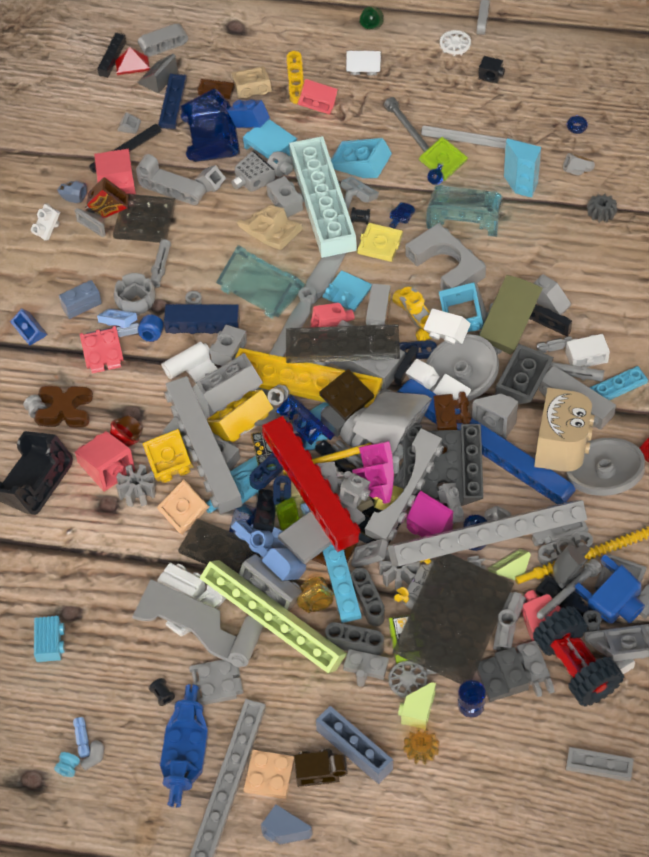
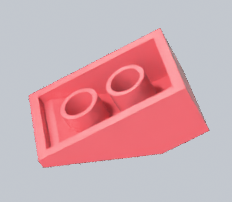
(116, 168)

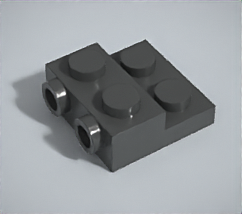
(504, 674)

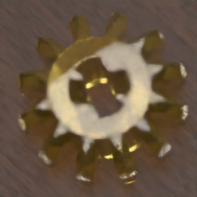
(421, 739)

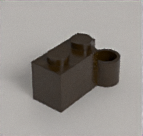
(319, 767)

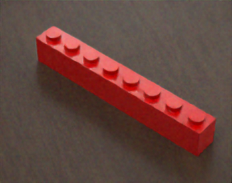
(311, 484)

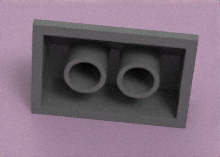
(524, 374)

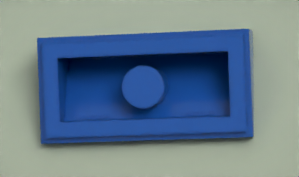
(28, 327)

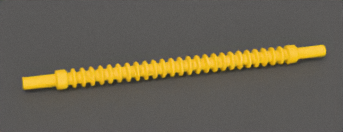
(539, 572)

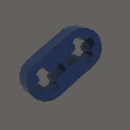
(278, 493)

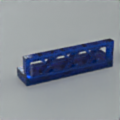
(304, 415)

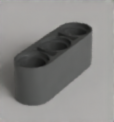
(371, 604)
(365, 637)

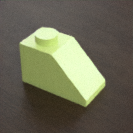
(417, 707)

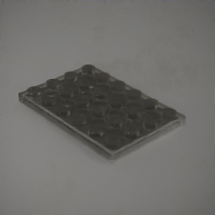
(453, 618)

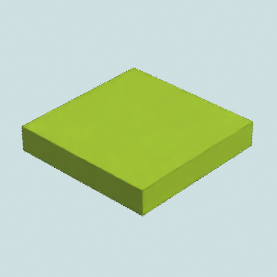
(445, 154)

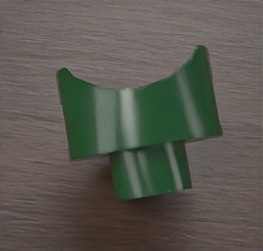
(371, 18)

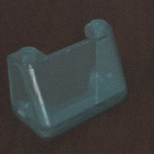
(465, 206)
(259, 282)

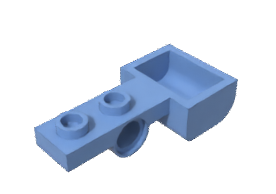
(279, 560)

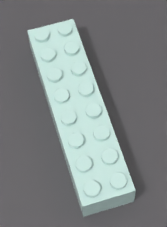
(322, 197)

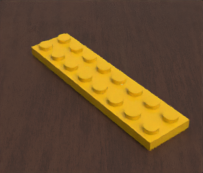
(301, 378)

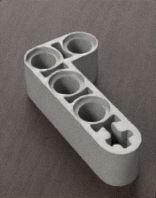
(167, 183)

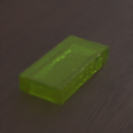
(287, 513)

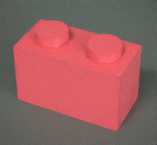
(317, 96)

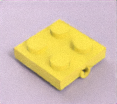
(380, 242)

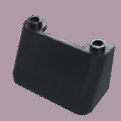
(36, 472)

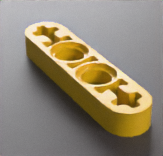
(294, 77)

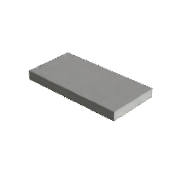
(307, 537)

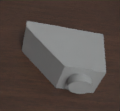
(552, 295)

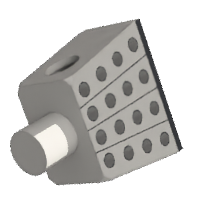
(253, 173)

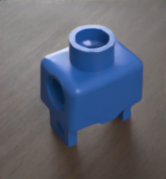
(616, 596)

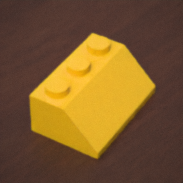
(240, 415)

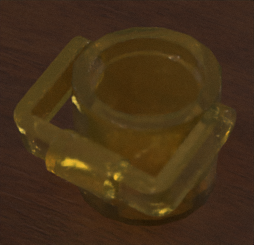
(315, 594)

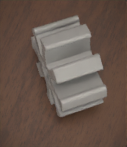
(136, 485)
(392, 573)

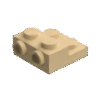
(251, 82)

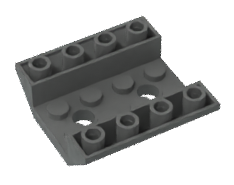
(458, 465)

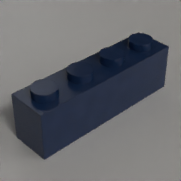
(200, 318)

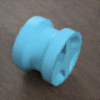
(67, 764)

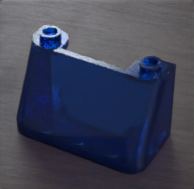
(210, 128)

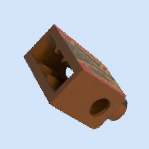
(106, 199)

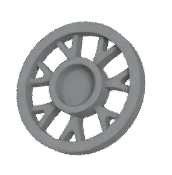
(407, 678)

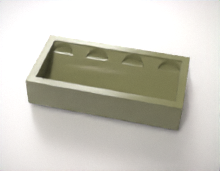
(510, 313)

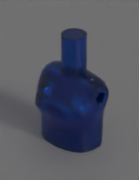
(401, 214)

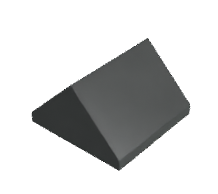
(158, 75)

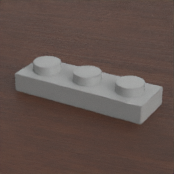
(599, 764)

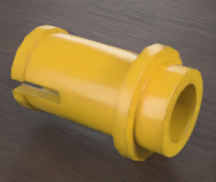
(422, 335)

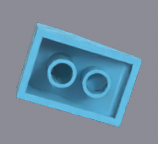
(361, 157)

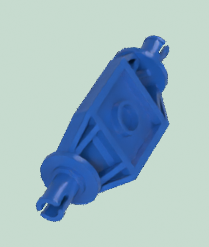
(184, 746)

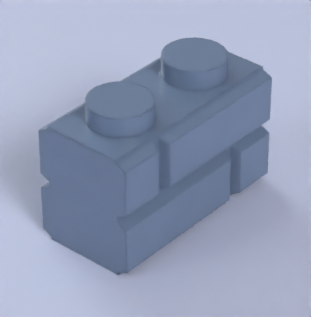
(80, 299)

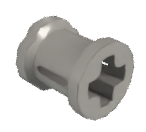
(274, 399)

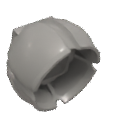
(134, 285)

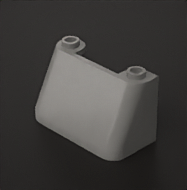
(391, 417)

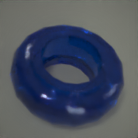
(577, 120)

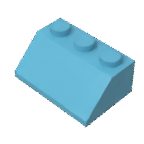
(522, 167)

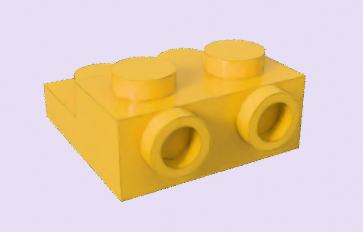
(168, 456)

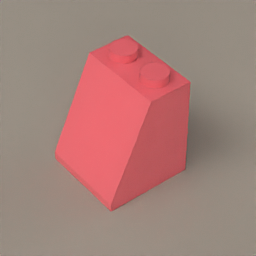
(104, 459)

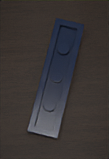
(172, 101)

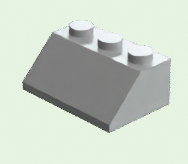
(229, 383)
(267, 581)

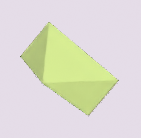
(512, 565)

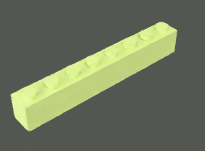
(273, 616)

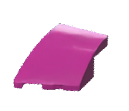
(377, 469)

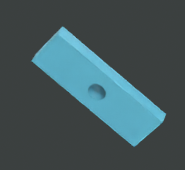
(621, 383)

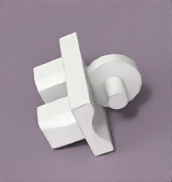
(46, 222)

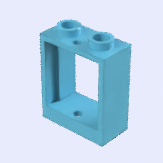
(465, 293)

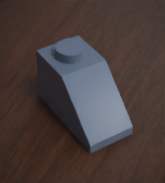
(284, 827)

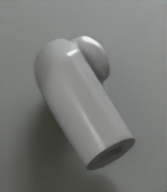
(95, 757)

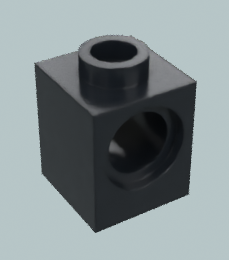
(491, 69)

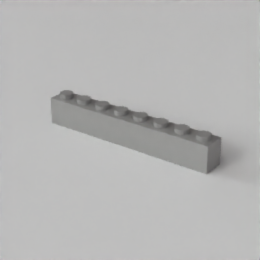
(203, 445)

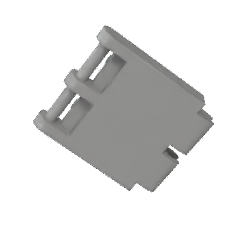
(217, 681)

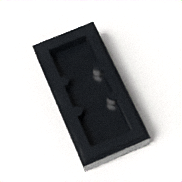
(405, 365)

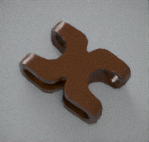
(63, 406)

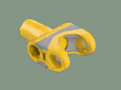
(413, 304)

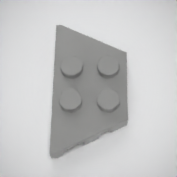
(622, 642)

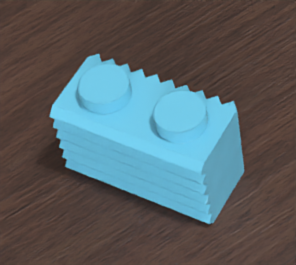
(48, 638)

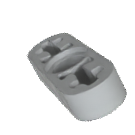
(483, 16)
(573, 539)

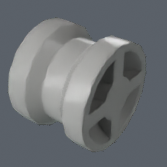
(33, 404)

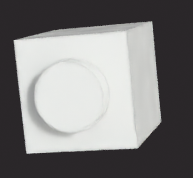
(422, 374)

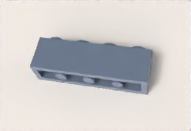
(354, 745)

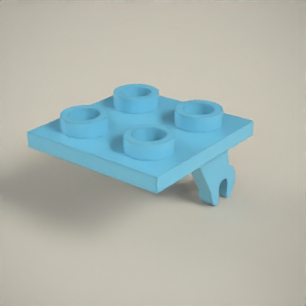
(347, 290)

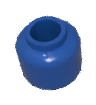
(150, 328)

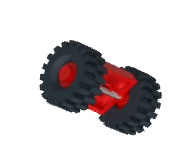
(562, 637)

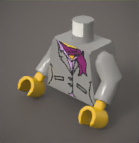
(411, 594)

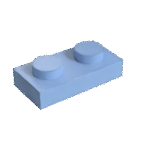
(117, 318)

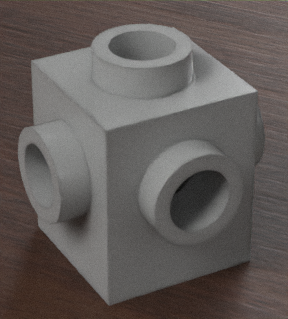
(354, 490)

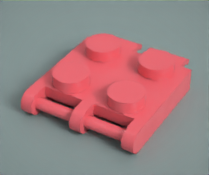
(102, 350)

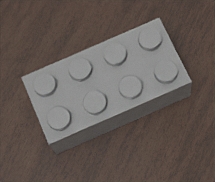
(377, 368)

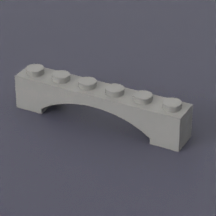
(384, 523)

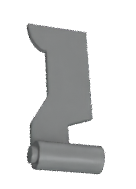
(201, 620)

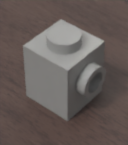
(211, 178)

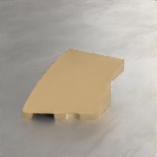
(271, 227)

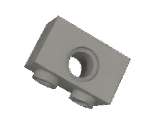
(284, 195)
(227, 345)

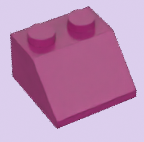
(429, 516)

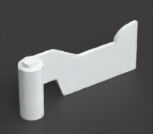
(197, 364)

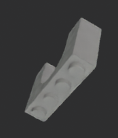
(440, 241)

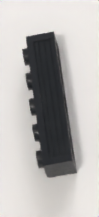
(111, 55)

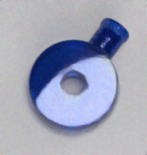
(435, 181)

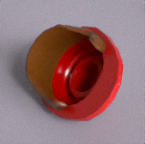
(126, 430)

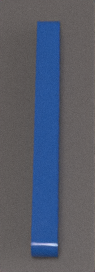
(507, 455)

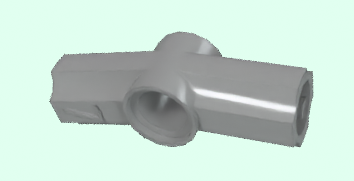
(510, 612)

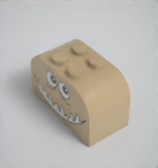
(564, 430)

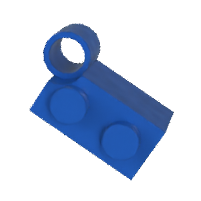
(248, 113)

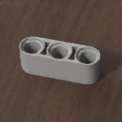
(162, 40)

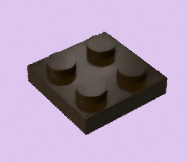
(346, 394)

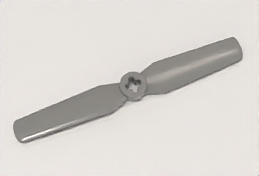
(314, 289)

